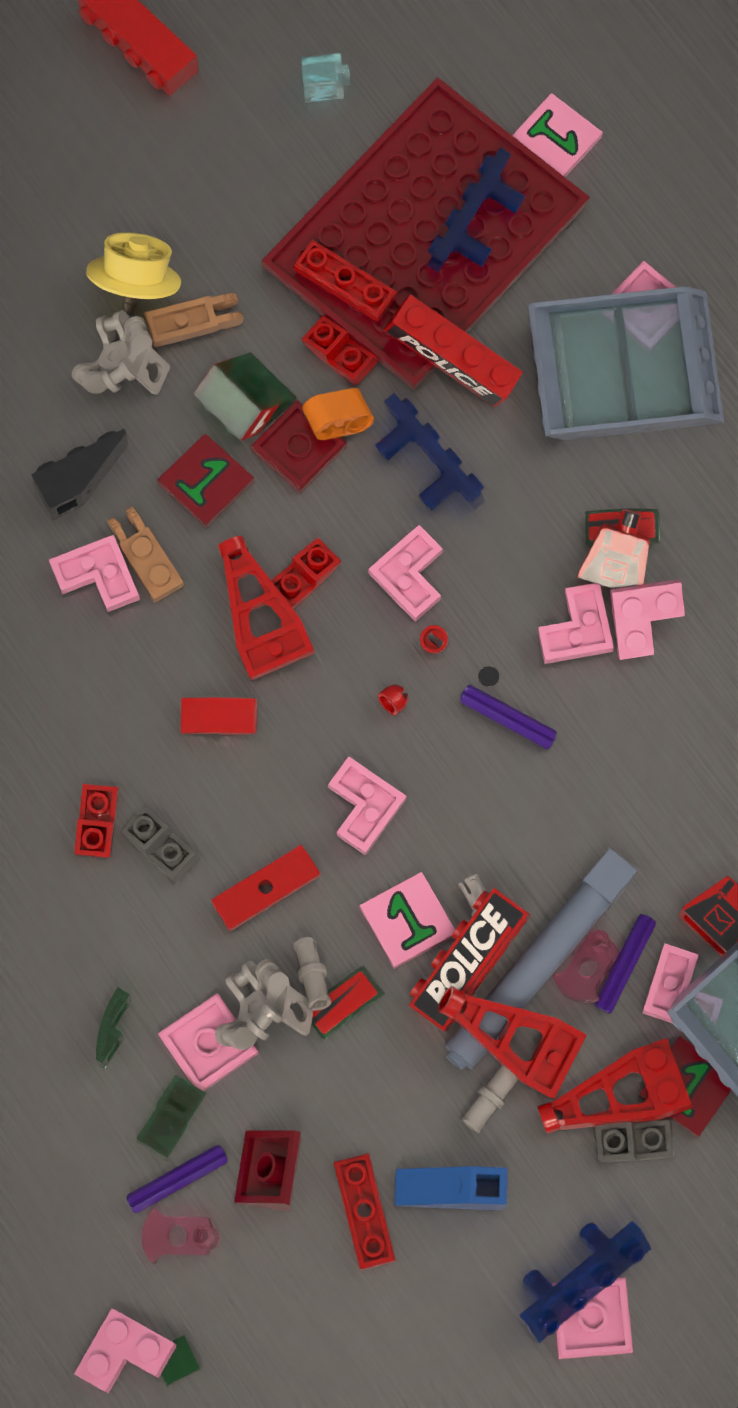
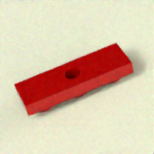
(360, 292)
(284, 876)
(368, 1233)

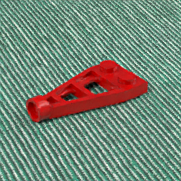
(276, 648)
(551, 1057)
(660, 1075)

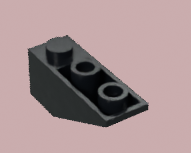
(74, 478)

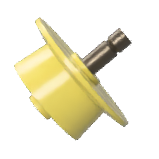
(134, 268)

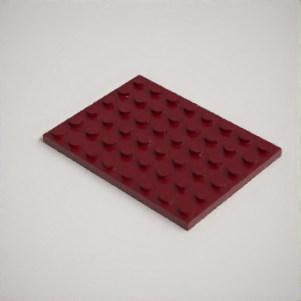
(396, 205)

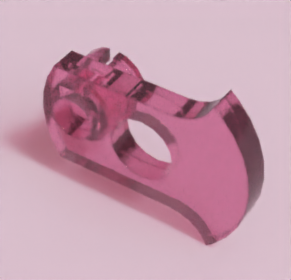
(583, 988)
(158, 1228)

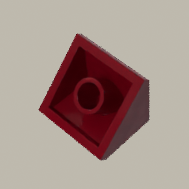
(268, 1169)

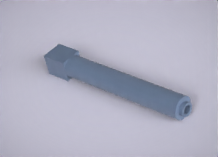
(547, 952)

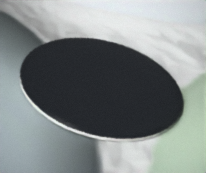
(488, 676)

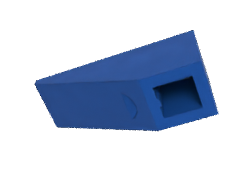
(452, 1188)

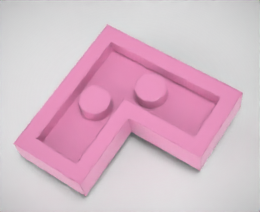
(97, 563)
(400, 572)
(636, 608)
(585, 633)
(373, 800)
(670, 979)
(122, 1341)

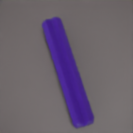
(508, 716)
(625, 963)
(177, 1178)

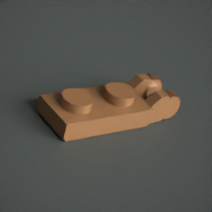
(191, 319)
(146, 558)

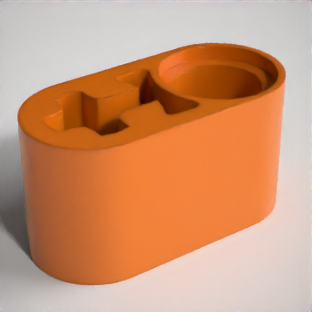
(338, 413)

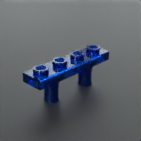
(488, 187)
(426, 437)
(575, 1290)

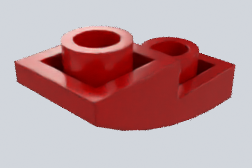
(339, 351)
(306, 572)
(219, 716)
(96, 820)

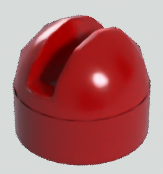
(428, 645)
(392, 699)

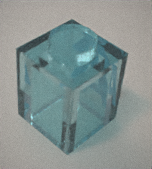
(324, 77)

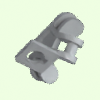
(123, 357)
(259, 1009)

